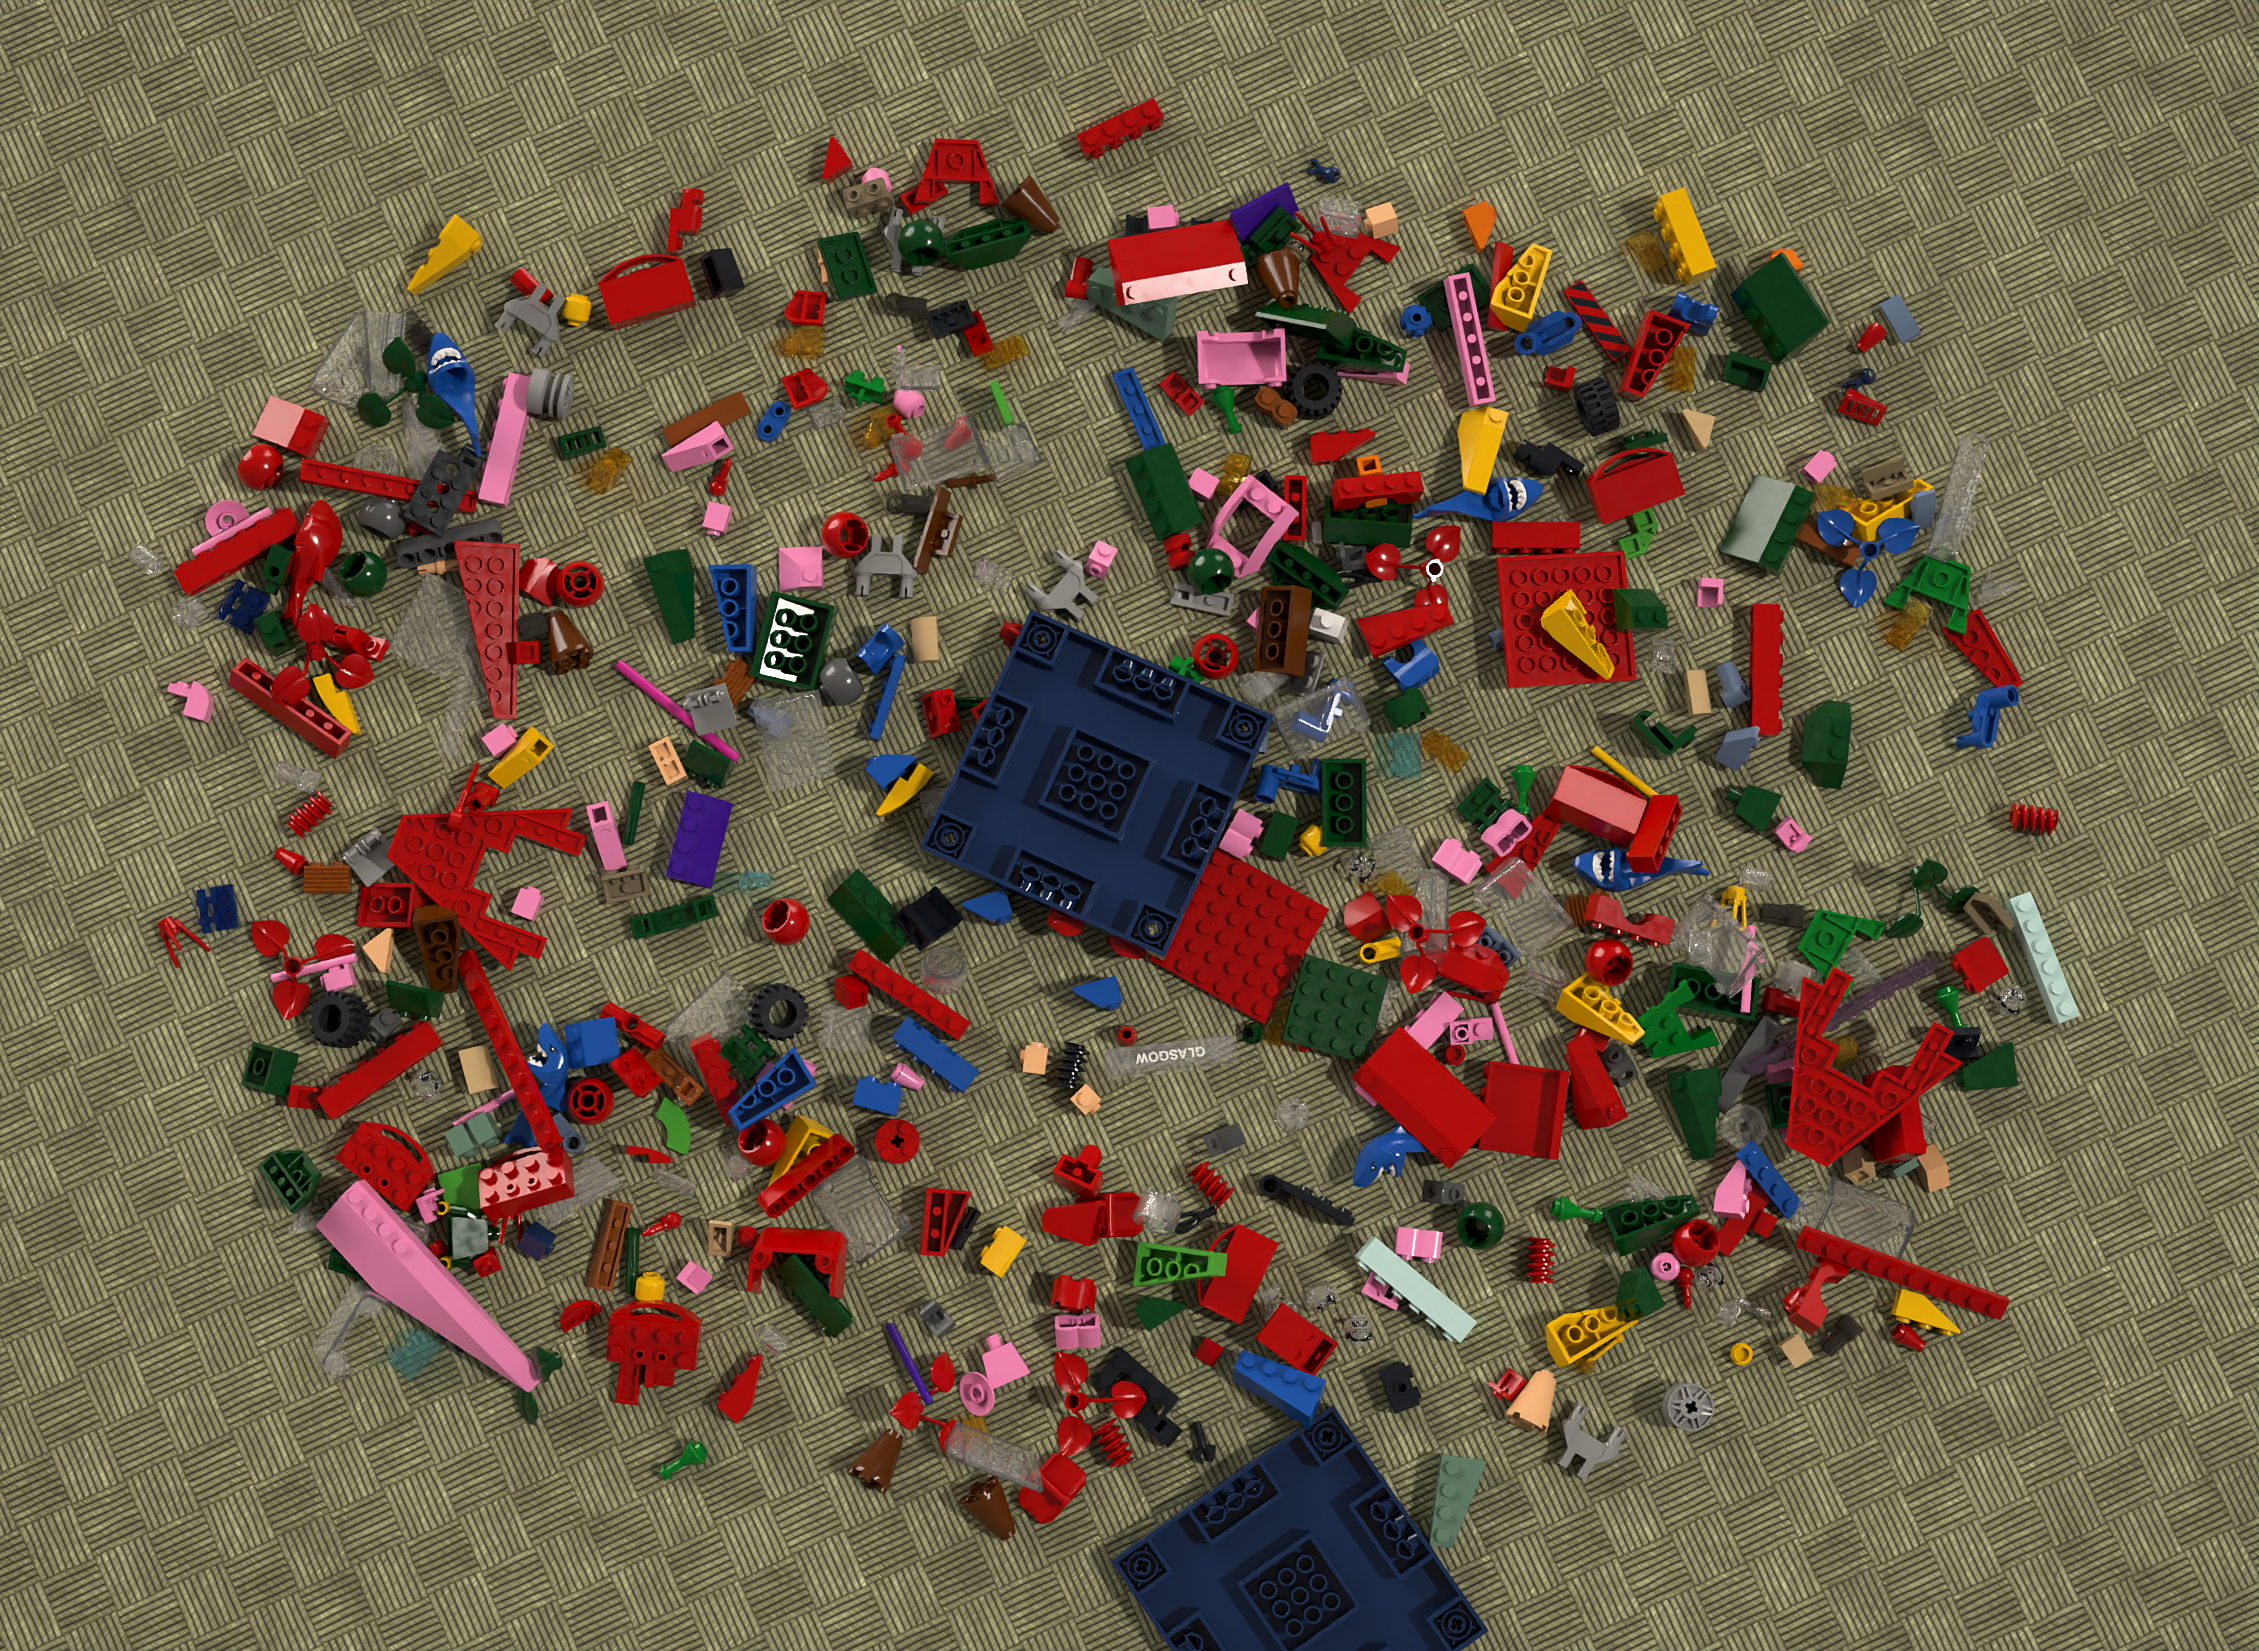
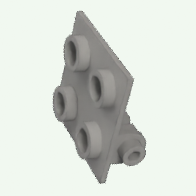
(1307, 684)
(711, 709)
(369, 857)

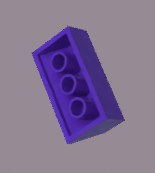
(699, 839)

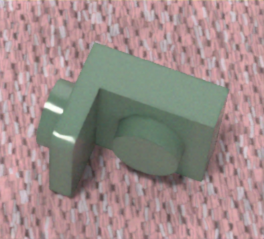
(1902, 1168)

